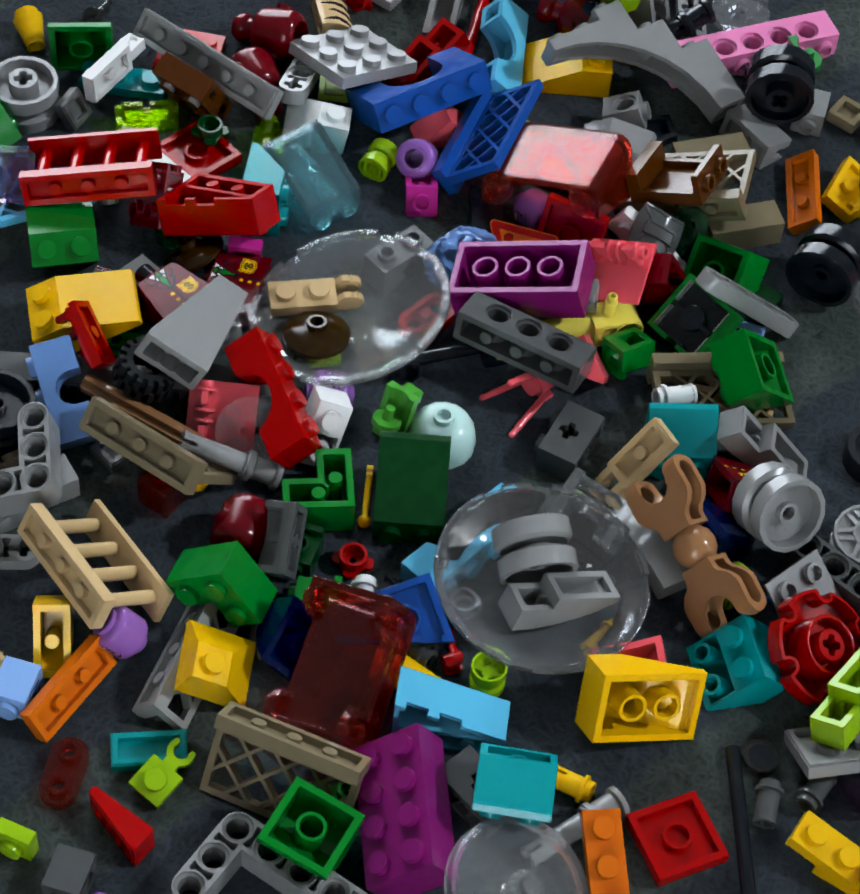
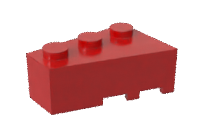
(218, 207)

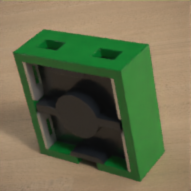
(694, 318)

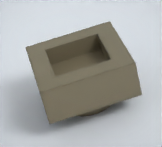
(845, 114)

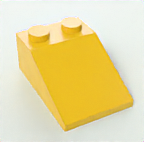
(573, 77)
(110, 294)
(638, 699)

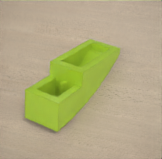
(838, 716)

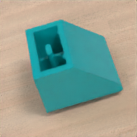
(736, 665)
(515, 784)

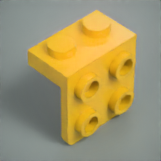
(843, 191)

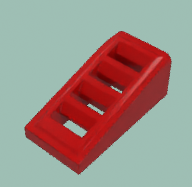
(127, 830)

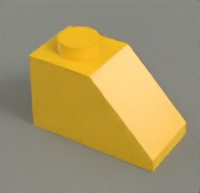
(52, 632)

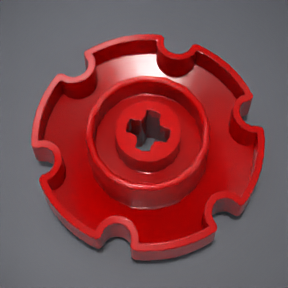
(812, 642)

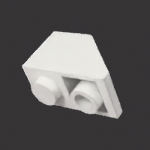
(331, 412)

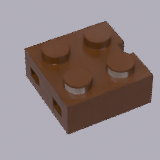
(191, 87)

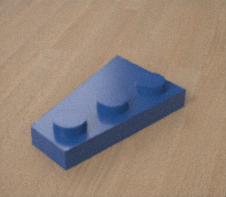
(422, 599)

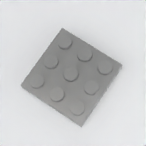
(352, 56)

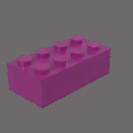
(530, 276)
(405, 812)

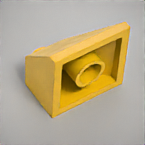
(214, 664)

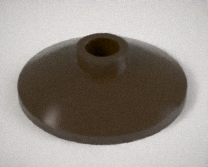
(195, 251)
(316, 335)

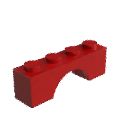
(289, 430)

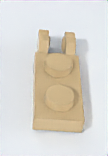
(308, 295)
(638, 457)

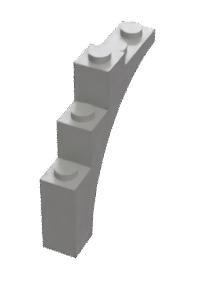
(651, 46)

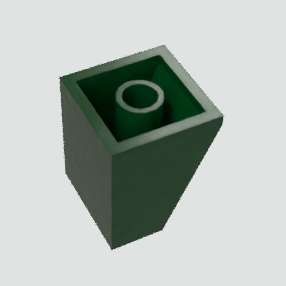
(411, 488)

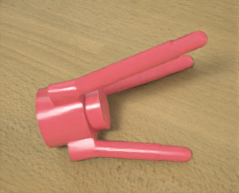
(532, 386)

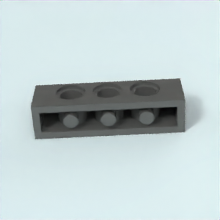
(524, 342)

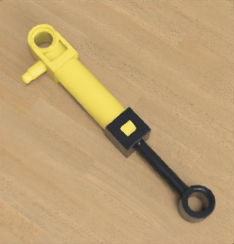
(608, 319)

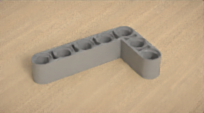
(38, 463)
(247, 853)

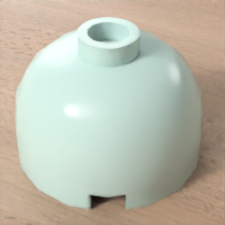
(447, 420)

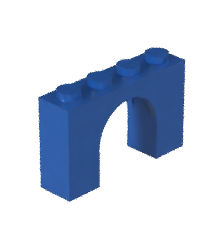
(453, 80)

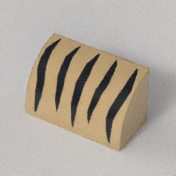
(330, 15)

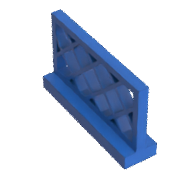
(484, 134)

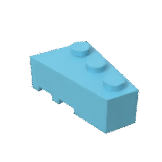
(450, 711)

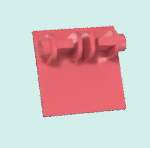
(622, 267)
(209, 399)

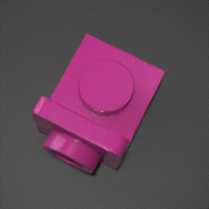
(421, 197)
(245, 245)

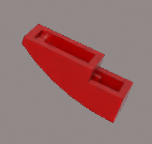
(441, 37)

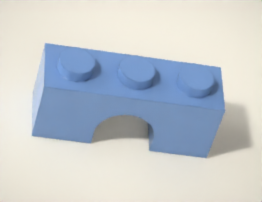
(53, 364)

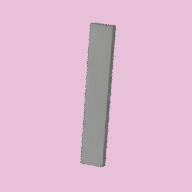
(232, 77)

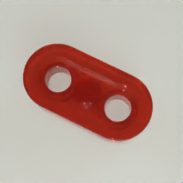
(65, 771)

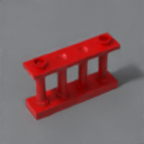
(91, 182)

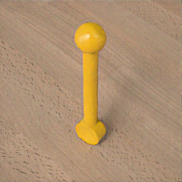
(364, 520)

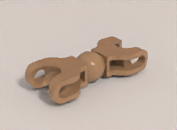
(680, 519)

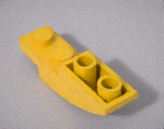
(830, 851)

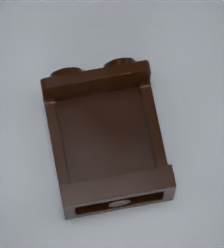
(674, 179)

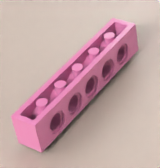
(739, 44)

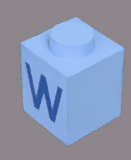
(18, 686)

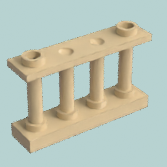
(81, 582)

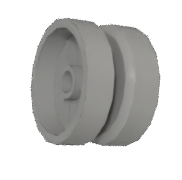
(29, 92)
(778, 506)
(533, 547)

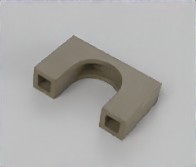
(763, 220)

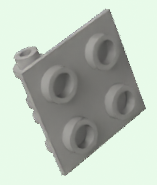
(801, 576)

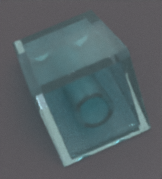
(317, 177)

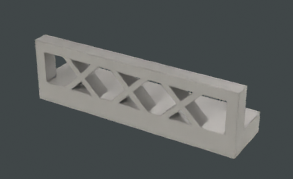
(160, 685)

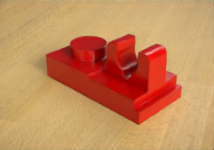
(87, 330)

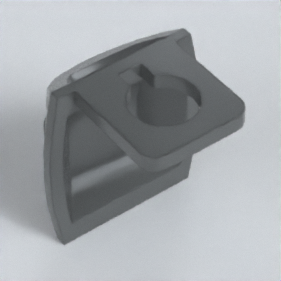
(657, 227)

